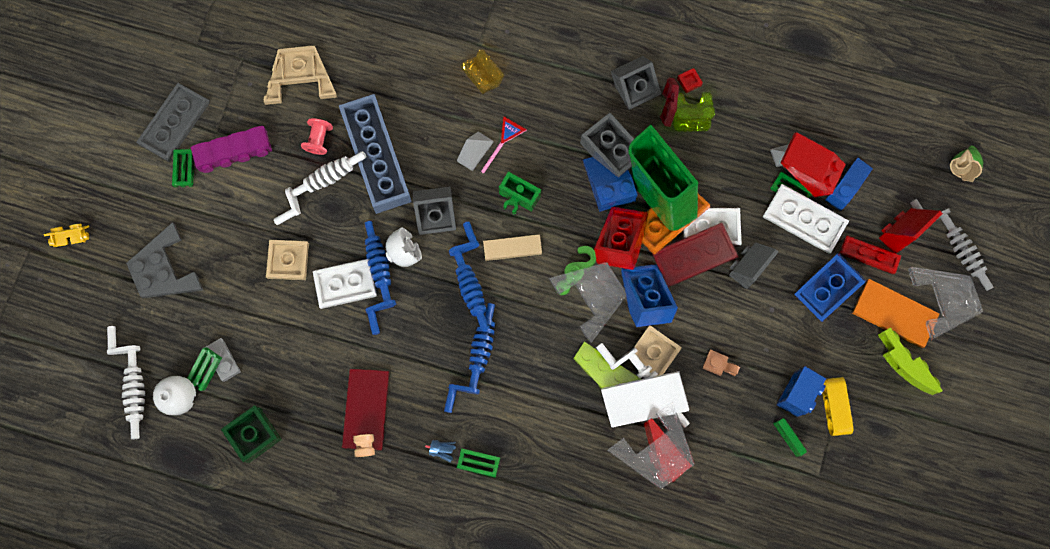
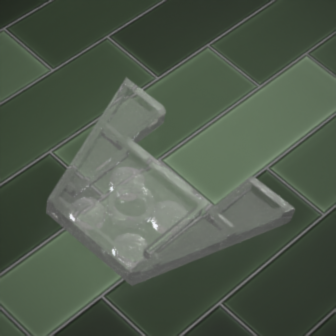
(599, 290)
(955, 297)
(663, 458)

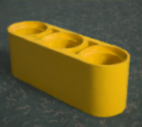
(837, 407)

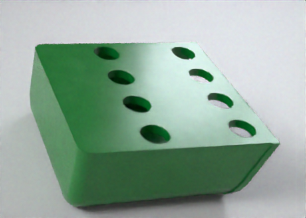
(663, 180)

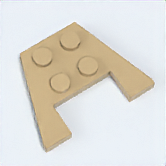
(295, 67)

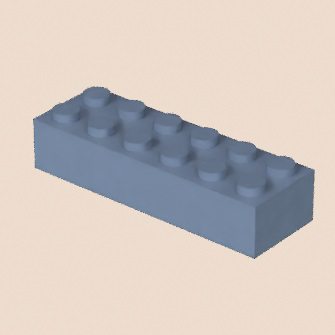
(380, 167)

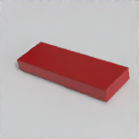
(870, 254)

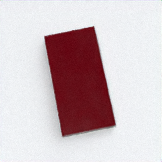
(695, 255)
(366, 406)

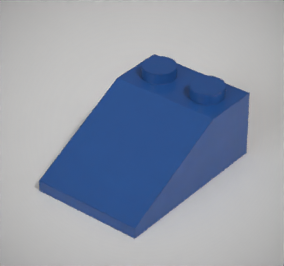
(607, 187)
(830, 287)
(648, 296)

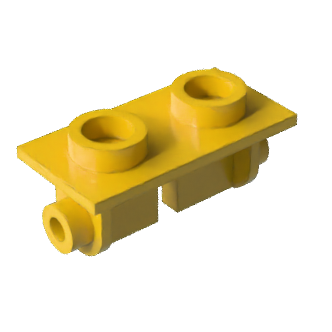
(59, 237)

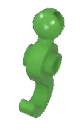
(580, 265)

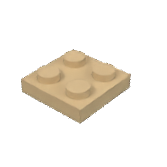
(287, 260)
(656, 350)

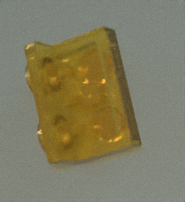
(483, 72)

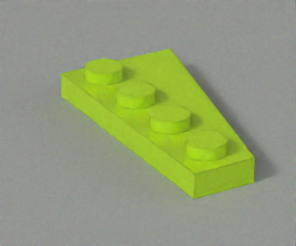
(600, 371)

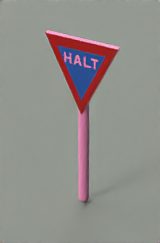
(509, 131)

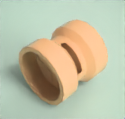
(364, 445)

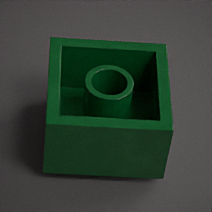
(251, 434)

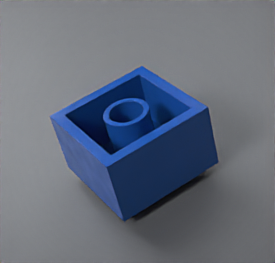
(801, 392)

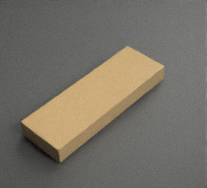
(512, 247)

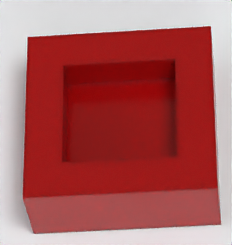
(689, 80)

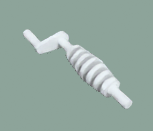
(322, 177)
(642, 369)
(132, 387)

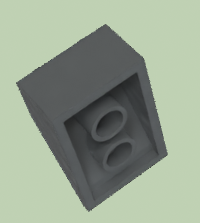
(609, 144)

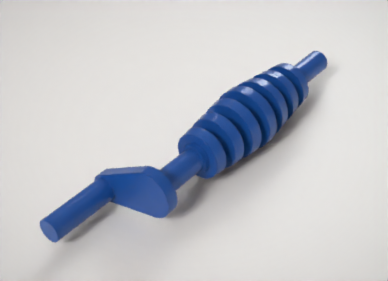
(381, 274)
(467, 281)
(478, 361)

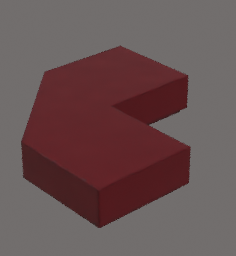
(671, 95)

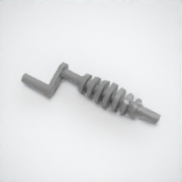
(963, 246)

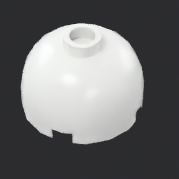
(401, 248)
(174, 395)

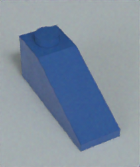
(849, 184)

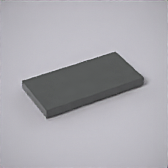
(173, 122)

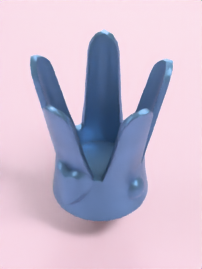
(440, 448)

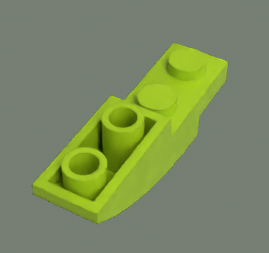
(913, 371)

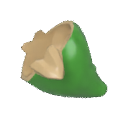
(967, 164)

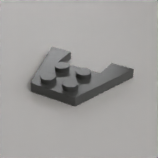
(154, 272)

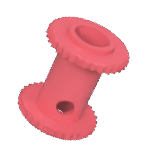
(317, 136)

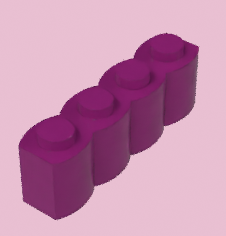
(229, 149)

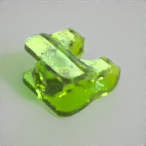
(694, 116)

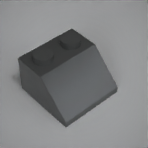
(636, 82)
(434, 210)
(752, 264)

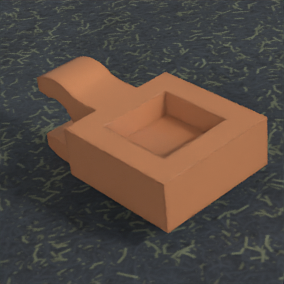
(718, 363)

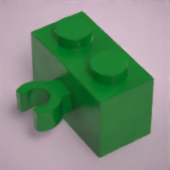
(519, 193)

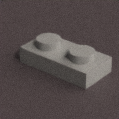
(227, 367)

